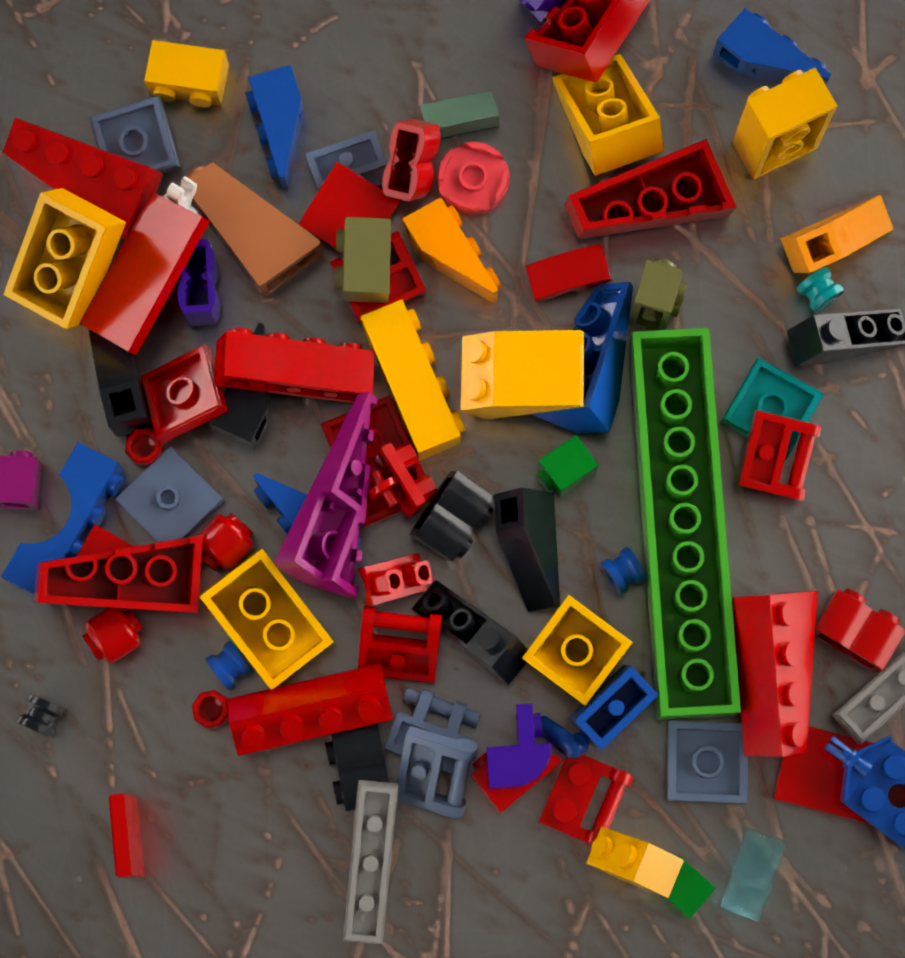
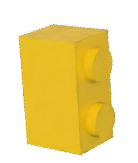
(186, 73)
(635, 861)

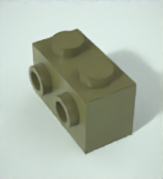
(365, 259)
(658, 295)

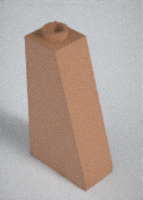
(253, 231)

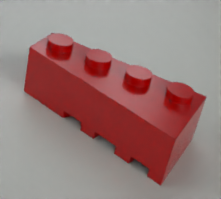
(84, 170)
(136, 577)
(775, 670)

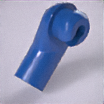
(570, 745)

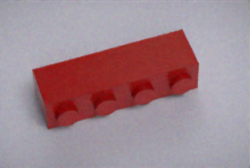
(293, 366)
(309, 709)

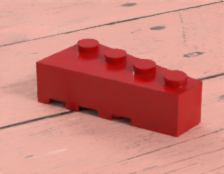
(583, 36)
(658, 194)

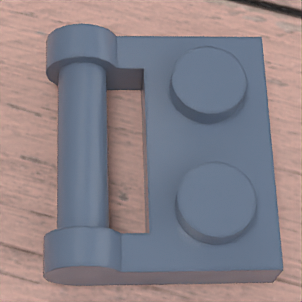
(422, 768)

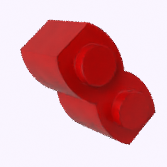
(410, 169)
(858, 630)

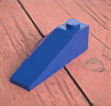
(605, 329)

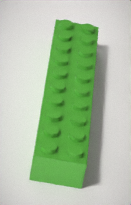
(683, 525)

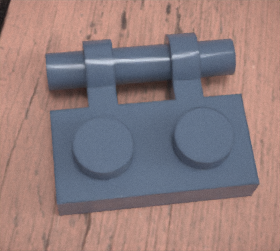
(425, 702)

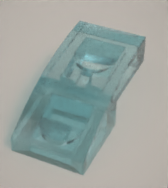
(753, 874)

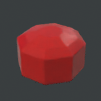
(143, 447)
(210, 709)

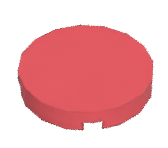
(473, 178)

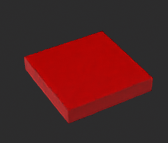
(344, 196)
(183, 394)
(126, 836)

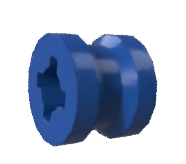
(623, 571)
(229, 665)

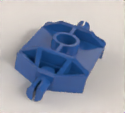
(867, 780)

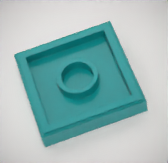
(772, 392)

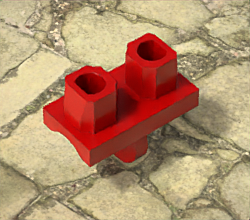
(395, 482)
(395, 578)

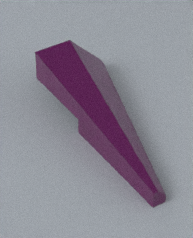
(326, 529)

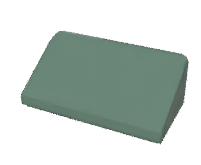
(462, 113)

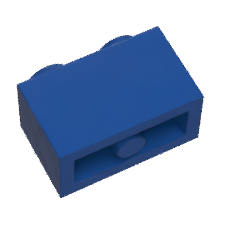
(613, 706)

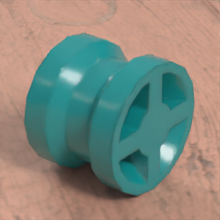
(820, 289)

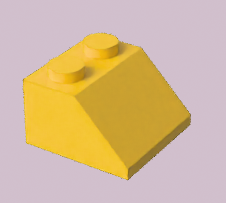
(577, 650)

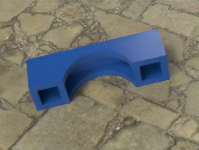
(91, 482)

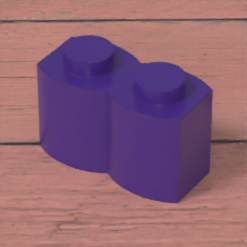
(197, 287)

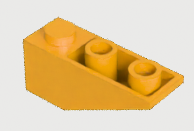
(836, 235)
(443, 246)

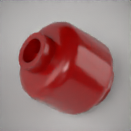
(225, 542)
(112, 634)

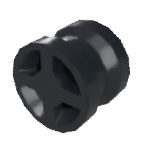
(41, 715)

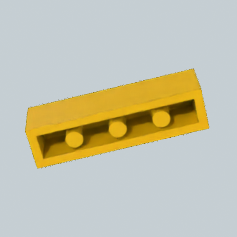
(411, 379)

